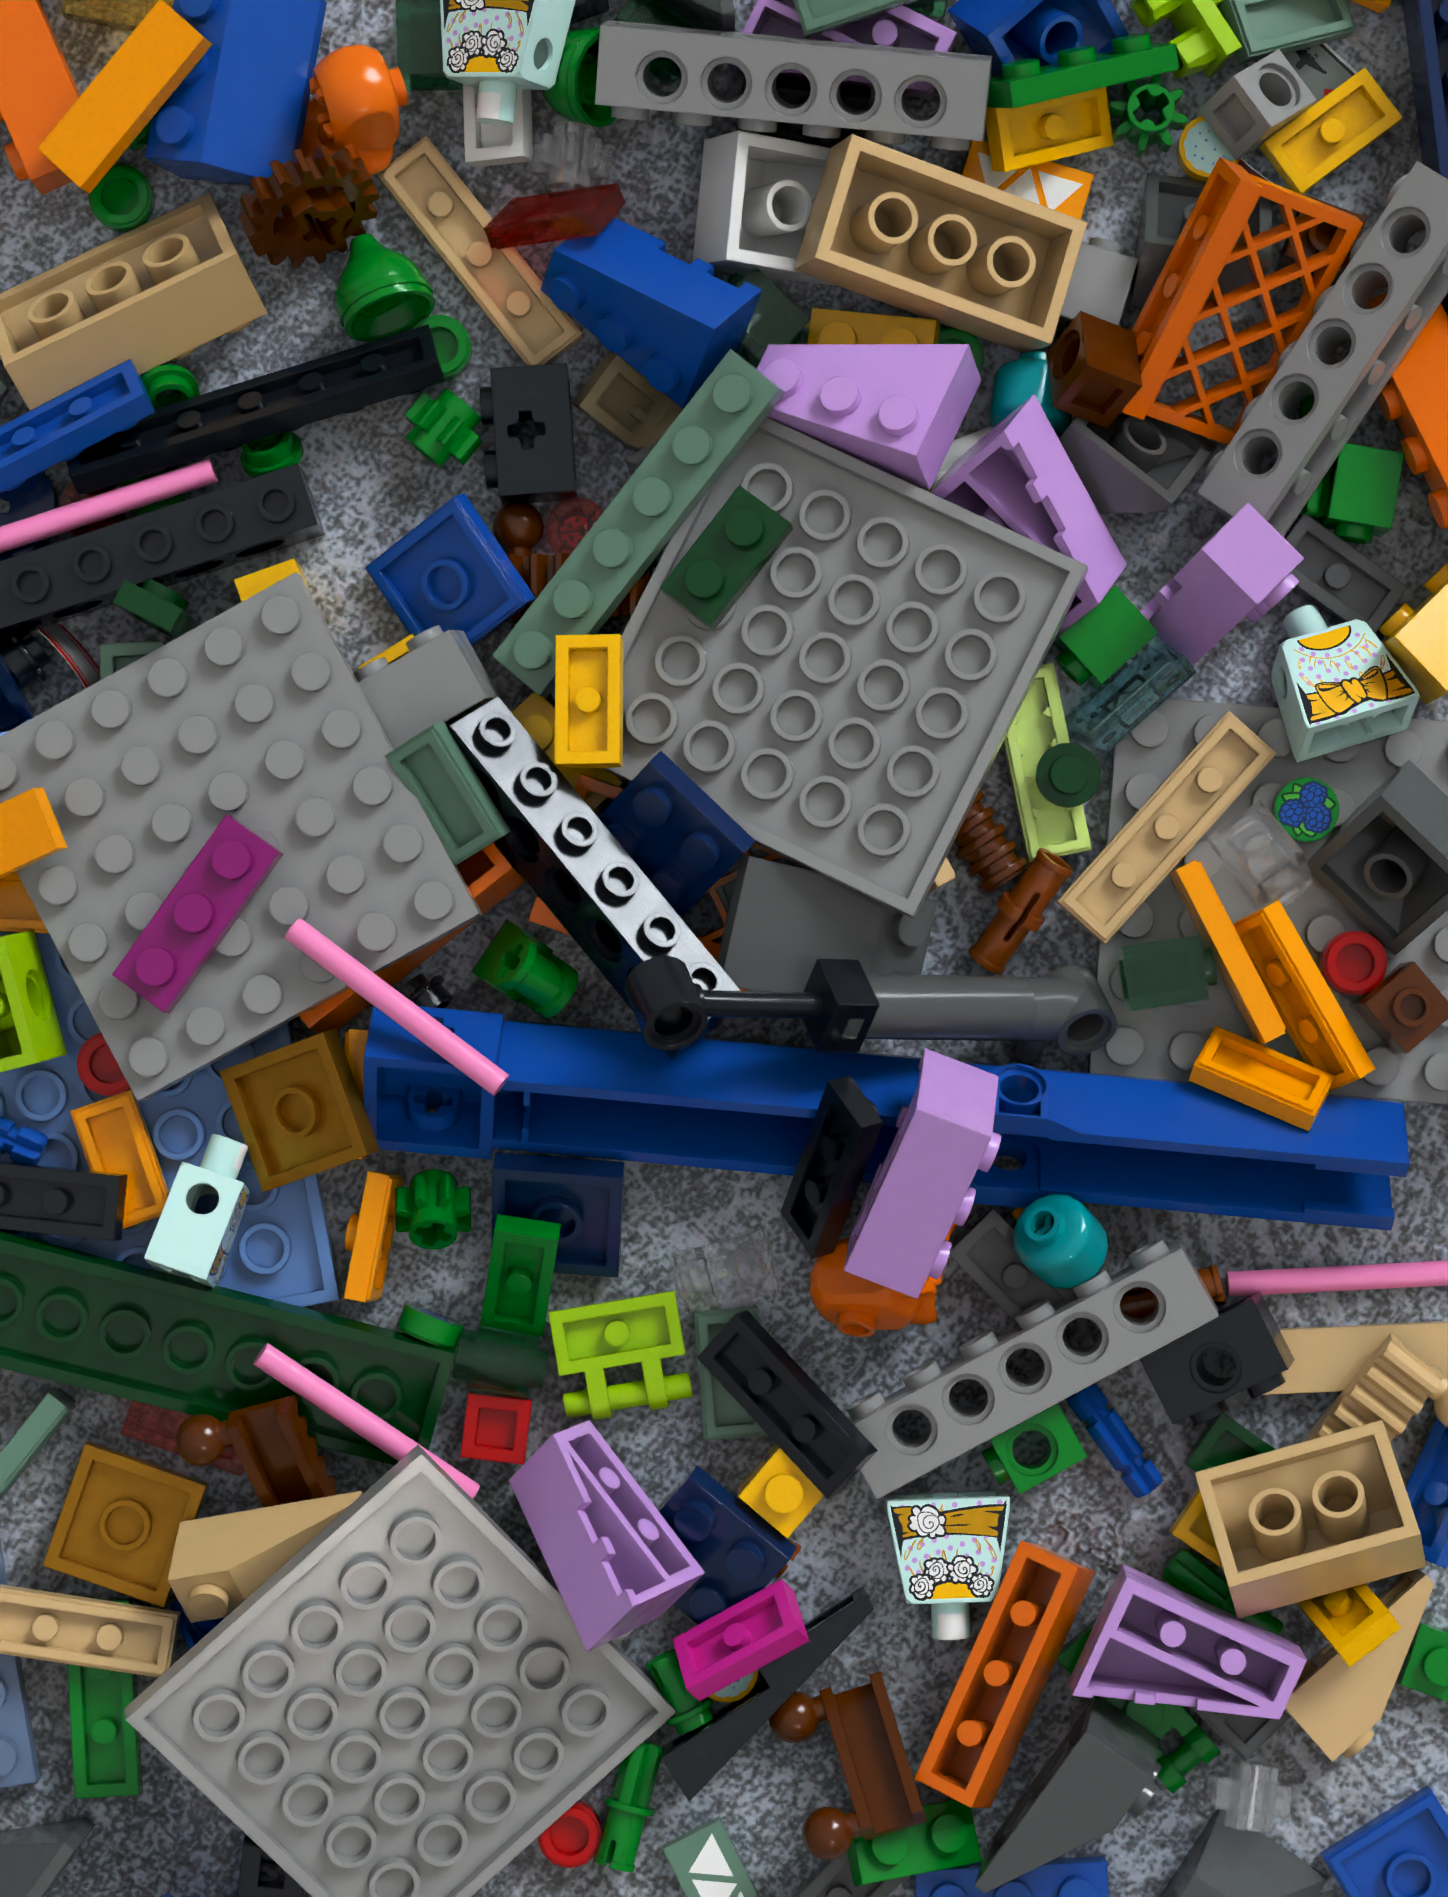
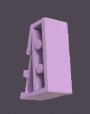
(876, 400)
(1031, 487)
(601, 1536)

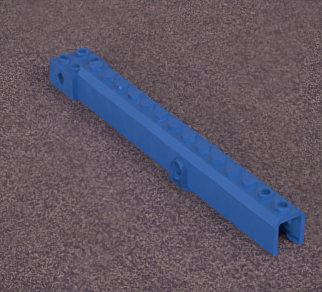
(757, 1101)

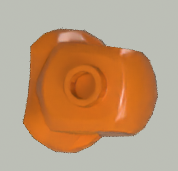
(355, 106)
(862, 1305)

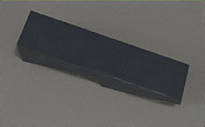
(701, 1753)

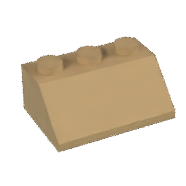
(1311, 1519)

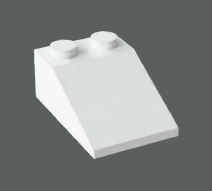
(756, 203)

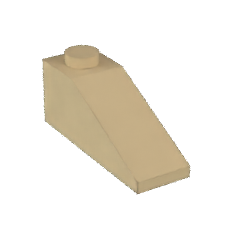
(232, 1554)
(1344, 1703)

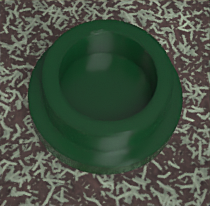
(1067, 775)

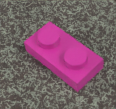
(740, 1640)

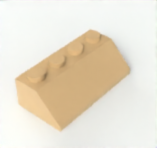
(131, 298)

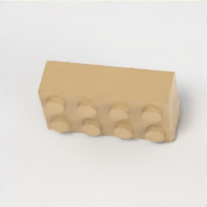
(940, 245)

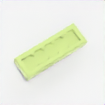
(1034, 731)

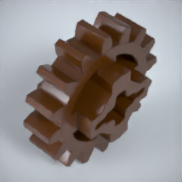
(308, 206)

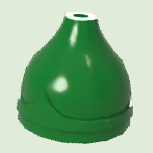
(576, 81)
(380, 292)

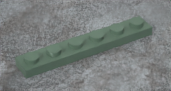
(641, 518)

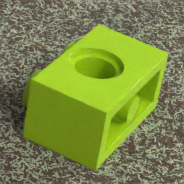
(27, 1010)

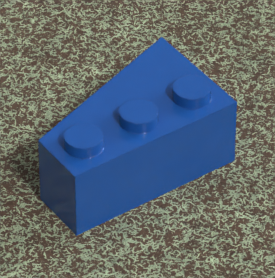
(650, 306)

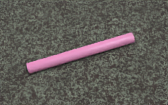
(107, 505)
(396, 1006)
(1337, 1278)
(348, 1411)

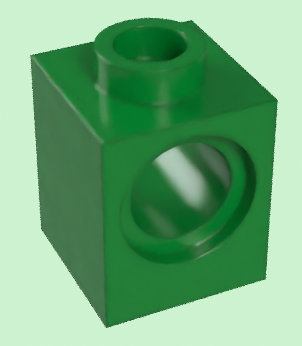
(1362, 493)
(1103, 640)
(1061, 1450)

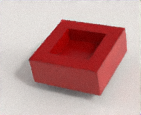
(496, 1428)

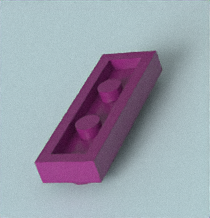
(197, 914)

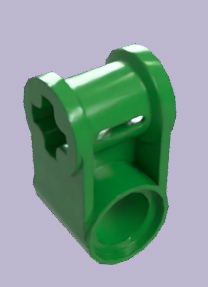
(526, 971)

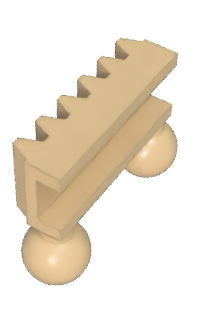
(1386, 1389)

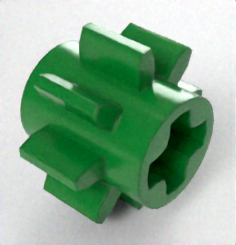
(1146, 133)
(443, 428)
(433, 1209)

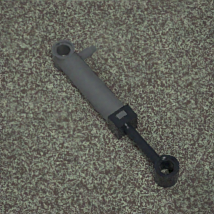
(848, 1005)

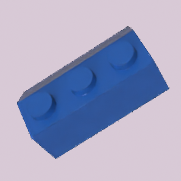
(246, 92)

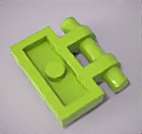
(617, 1335)

